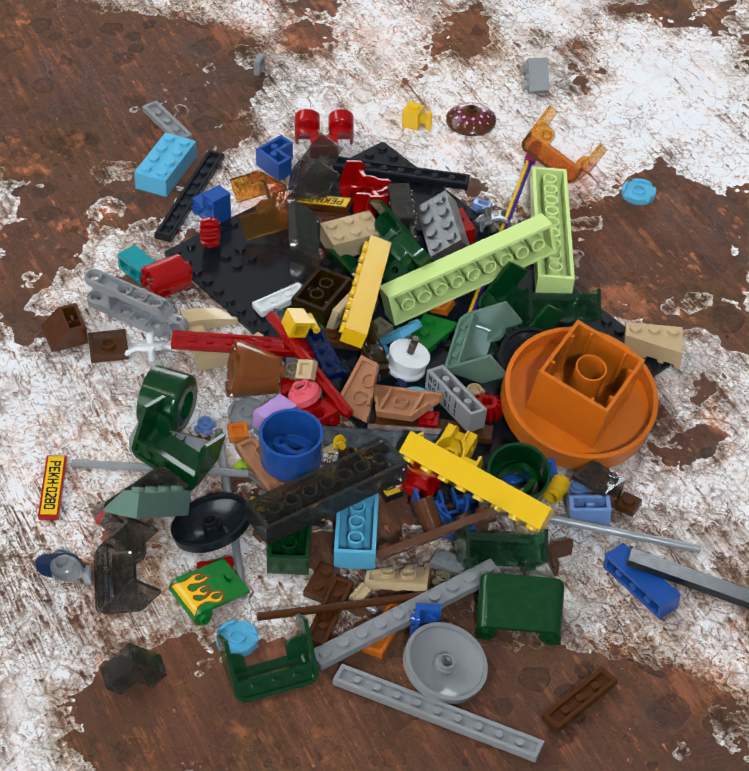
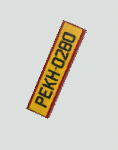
(52, 487)

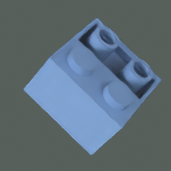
(589, 508)

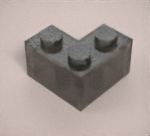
(131, 666)

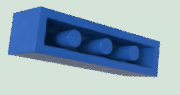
(648, 589)

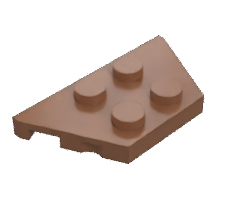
(404, 402)

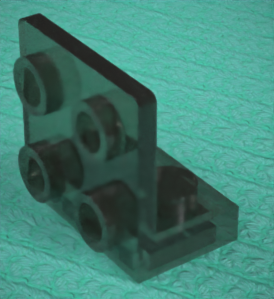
(600, 479)

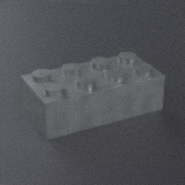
(442, 226)

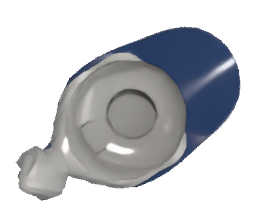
(63, 566)

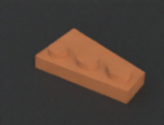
(361, 387)

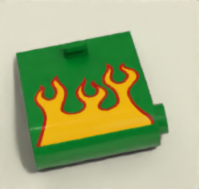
(207, 589)

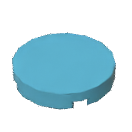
(638, 192)
(240, 635)

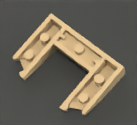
(207, 318)

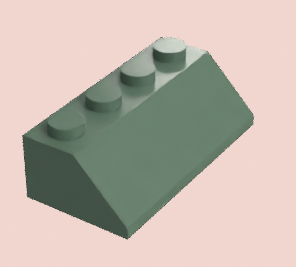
(151, 502)

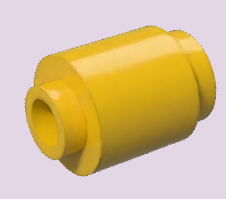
(557, 489)

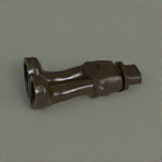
(375, 351)

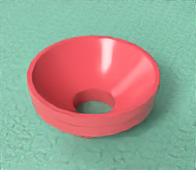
(304, 393)

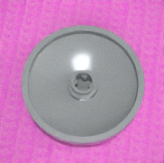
(445, 663)

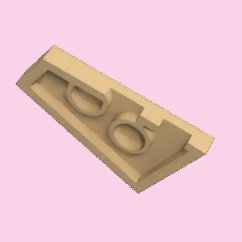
(408, 578)

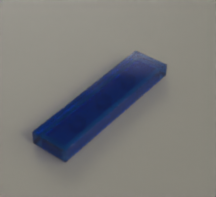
(325, 354)

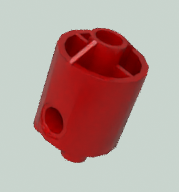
(167, 276)

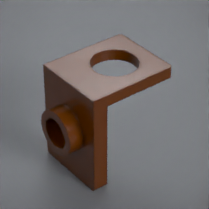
(558, 550)

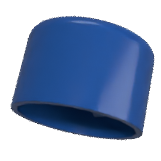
(290, 430)

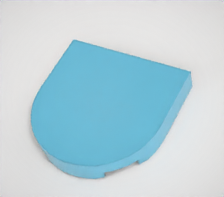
(401, 332)

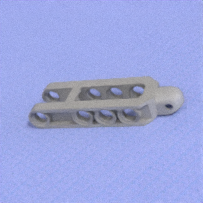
(115, 301)

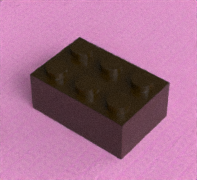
(321, 293)

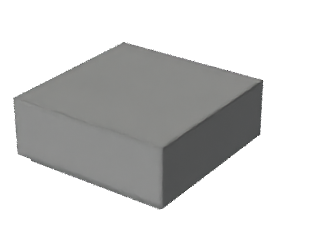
(259, 64)

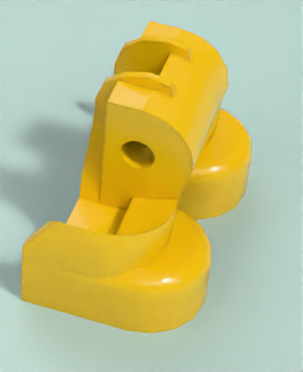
(458, 444)

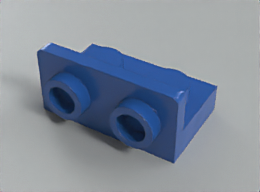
(424, 614)

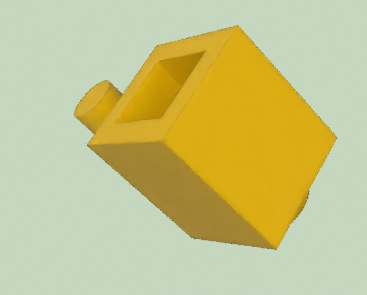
(414, 116)
(298, 322)

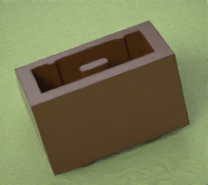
(65, 328)

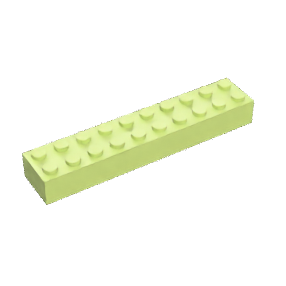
(551, 198)
(467, 269)

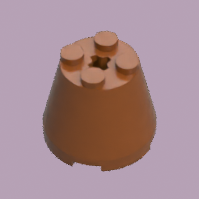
(252, 371)

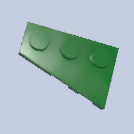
(433, 331)

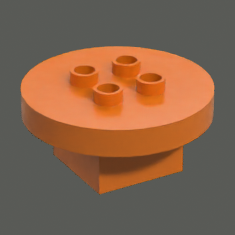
(579, 397)

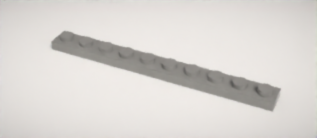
(400, 616)
(439, 713)

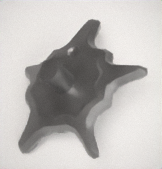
(488, 219)

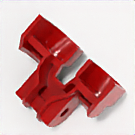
(339, 125)
(362, 187)

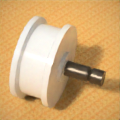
(408, 359)

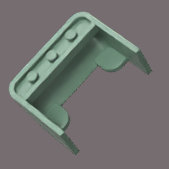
(472, 341)

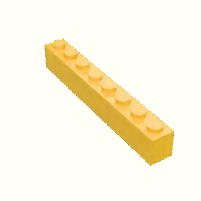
(364, 292)
(475, 480)

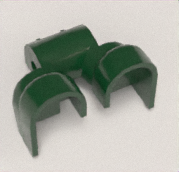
(406, 257)

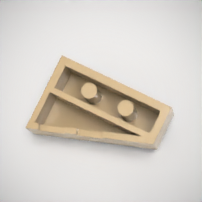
(655, 341)

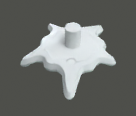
(150, 346)

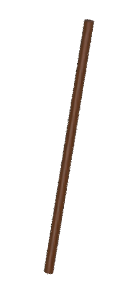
(339, 606)

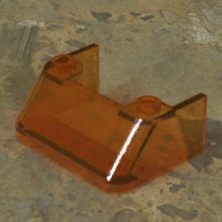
(538, 146)
(271, 212)

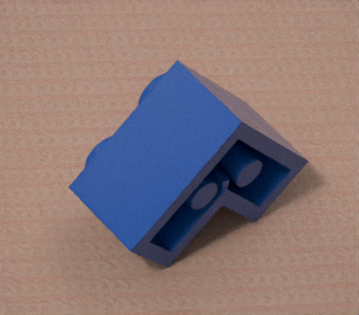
(276, 157)
(213, 203)

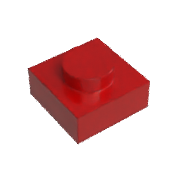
(429, 419)

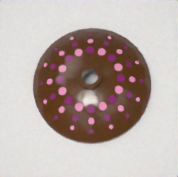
(471, 119)

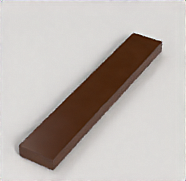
(484, 434)

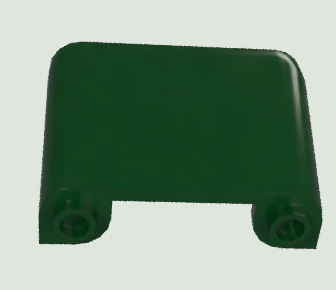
(520, 605)

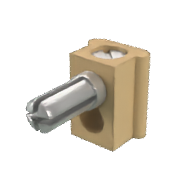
(362, 592)

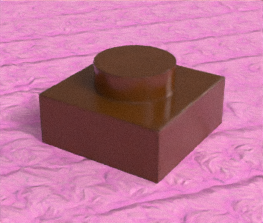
(628, 504)

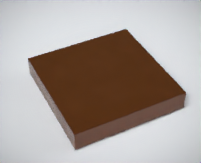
(108, 345)

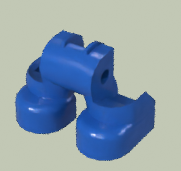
(463, 504)

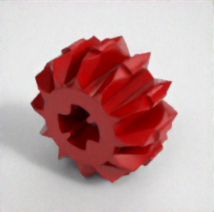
(210, 232)
(493, 406)

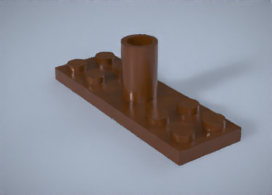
(433, 527)

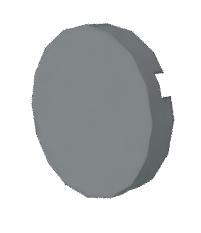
(243, 410)

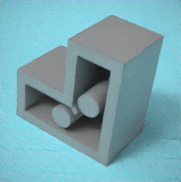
(536, 75)

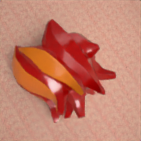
(425, 483)

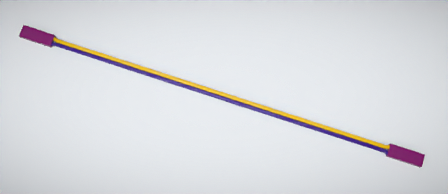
(529, 161)

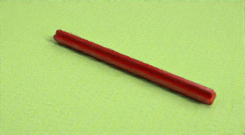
(320, 378)

